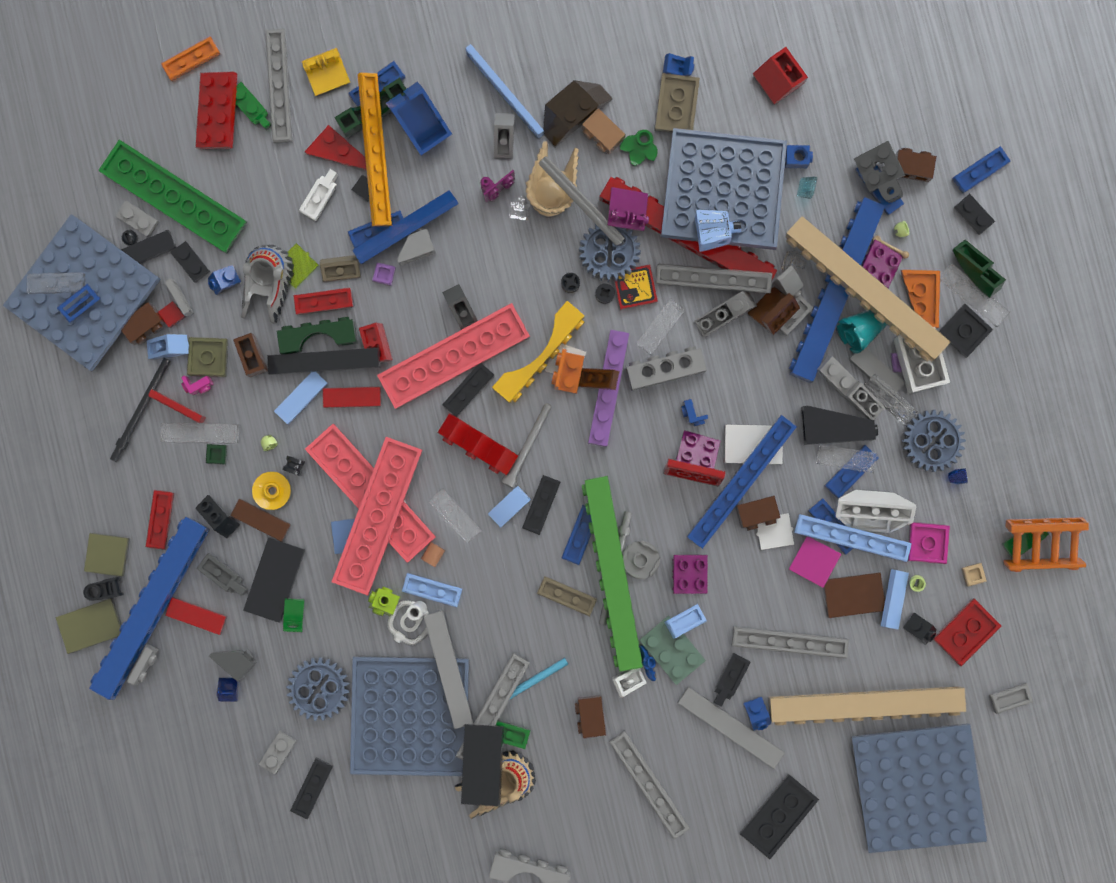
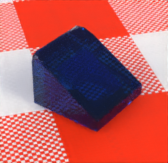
(227, 690)

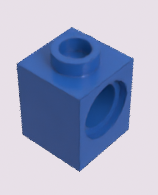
(804, 150)

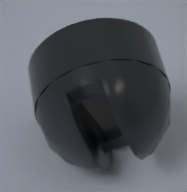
(134, 237)

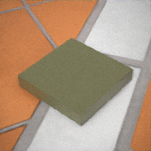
(207, 357)
(106, 554)

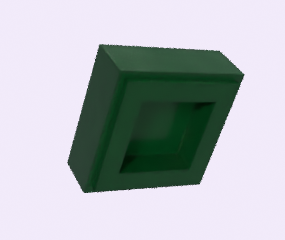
(216, 454)

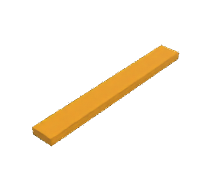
(374, 149)

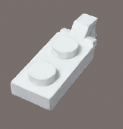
(319, 195)

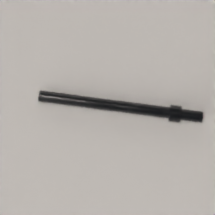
(122, 442)

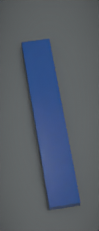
(405, 227)

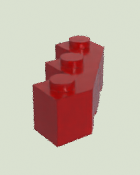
(477, 444)

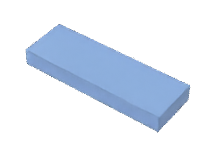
(300, 397)
(432, 590)
(894, 599)

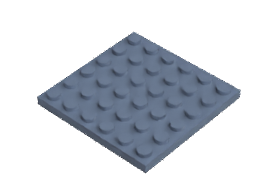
(729, 176)
(109, 272)
(403, 718)
(919, 788)

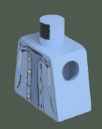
(714, 228)

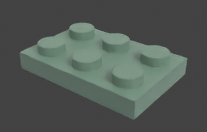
(675, 656)

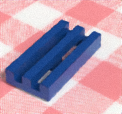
(91, 293)

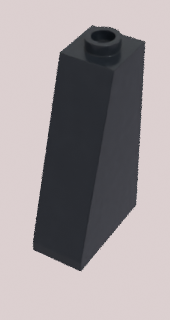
(829, 427)

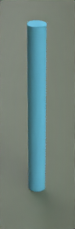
(539, 677)

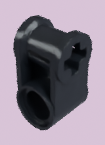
(106, 589)

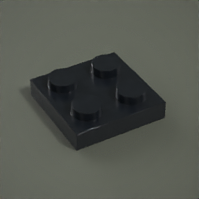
(965, 330)

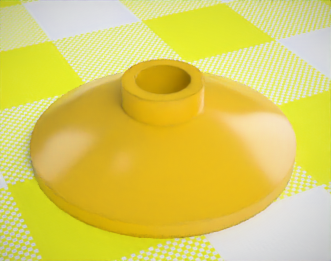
(262, 487)

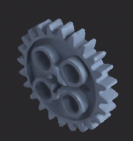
(592, 250)
(922, 428)
(304, 679)

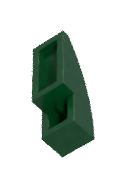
(978, 268)

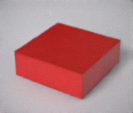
(171, 314)

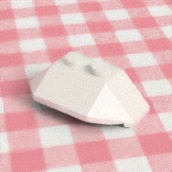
(875, 511)

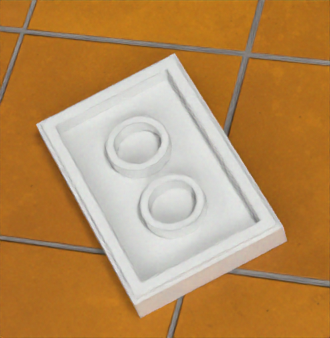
(742, 440)

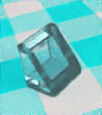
(807, 187)

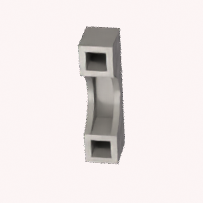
(507, 866)

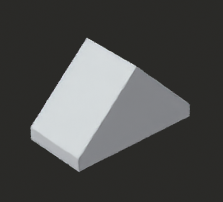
(629, 681)

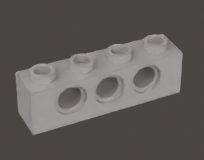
(693, 355)

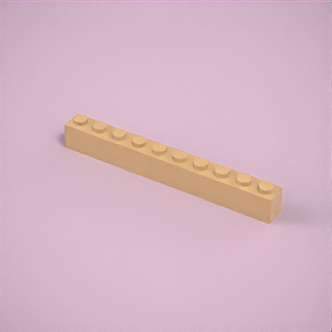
(867, 289)
(867, 704)

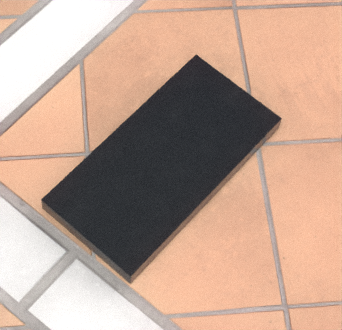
(274, 579)
(482, 765)
(779, 816)

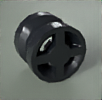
(572, 283)
(602, 296)
(293, 465)

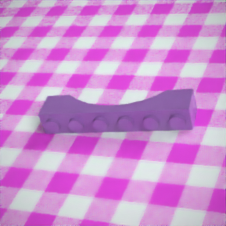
(607, 398)

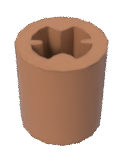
(433, 554)

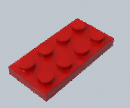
(216, 110)

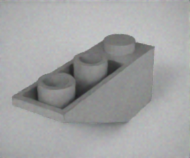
(725, 313)

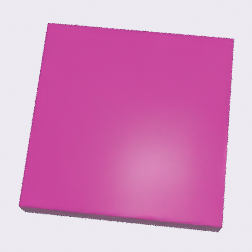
(928, 543)
(815, 561)

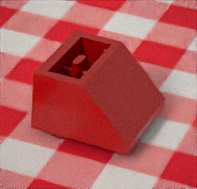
(780, 75)

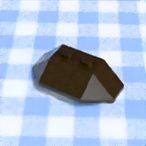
(571, 109)

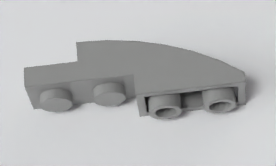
(850, 388)

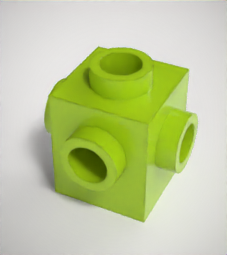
(390, 601)

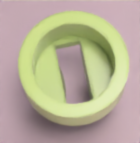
(902, 229)
(268, 443)
(921, 583)

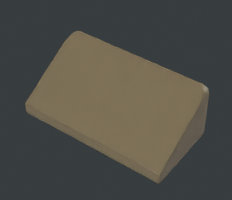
(340, 268)

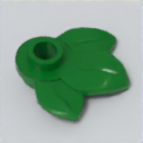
(638, 149)

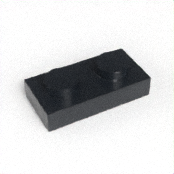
(974, 214)
(190, 261)

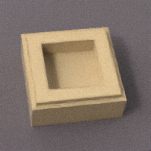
(974, 574)

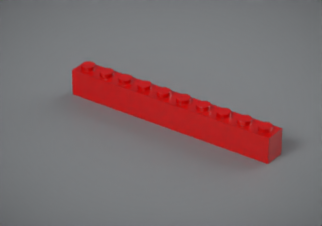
(723, 257)

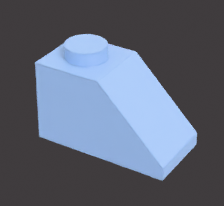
(167, 346)

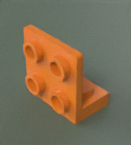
(568, 373)

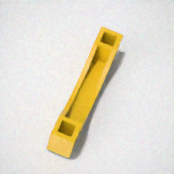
(565, 321)

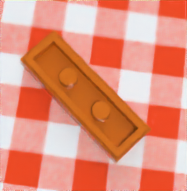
(190, 58)

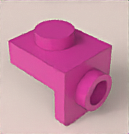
(202, 385)

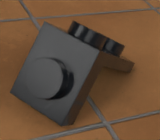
(216, 517)

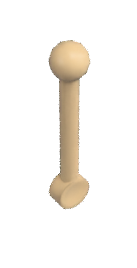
(905, 254)

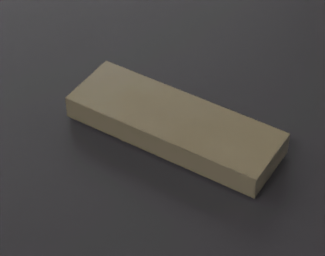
(567, 596)

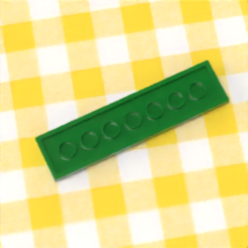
(172, 196)

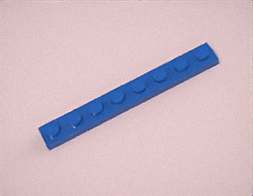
(741, 481)

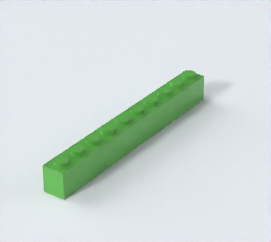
(613, 572)

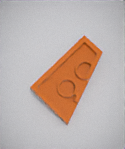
(924, 293)

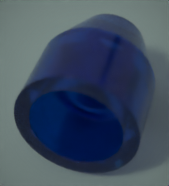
(958, 476)

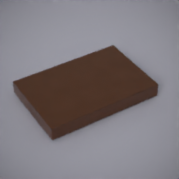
(854, 595)

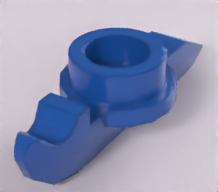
(648, 663)

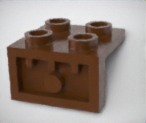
(774, 310)

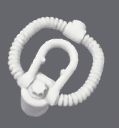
(415, 612)

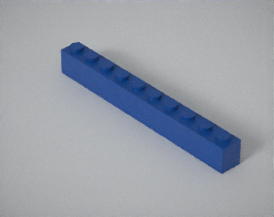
(834, 297)
(149, 608)

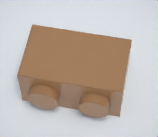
(603, 131)

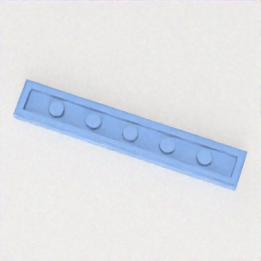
(503, 90)
(852, 538)

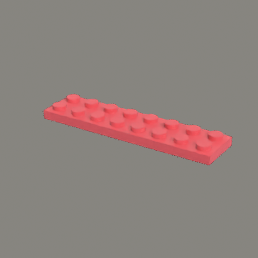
(453, 356)
(352, 474)
(377, 516)

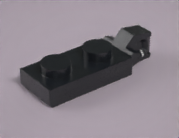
(731, 678)

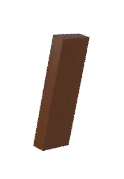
(599, 379)
(260, 520)

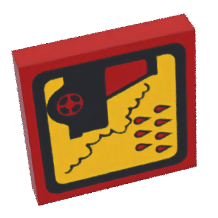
(636, 288)

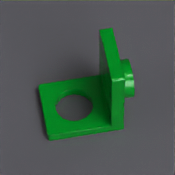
(293, 615)

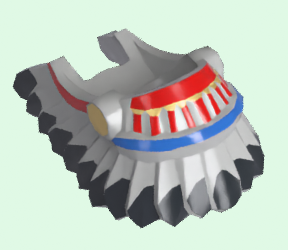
(267, 275)

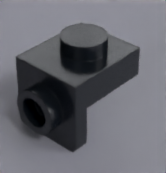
(920, 628)

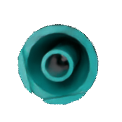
(859, 330)

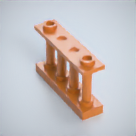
(1037, 527)

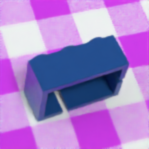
(419, 118)

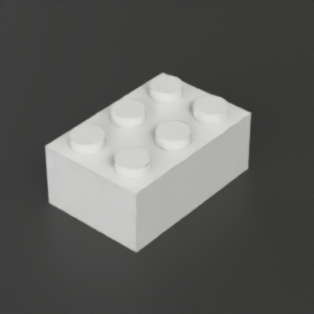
(918, 372)

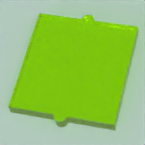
(303, 265)

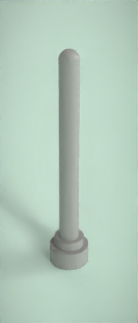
(510, 478)

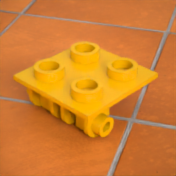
(325, 71)

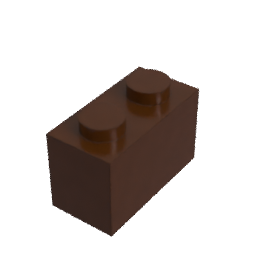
(917, 165)
(142, 324)
(250, 355)
(758, 512)
(591, 716)

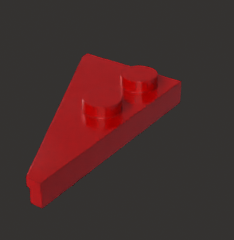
(334, 147)

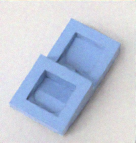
(509, 506)

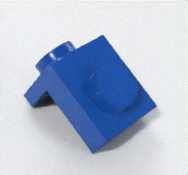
(678, 65)
(223, 279)
(689, 412)
(757, 714)

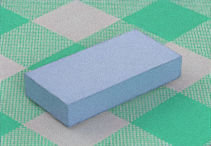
(685, 621)

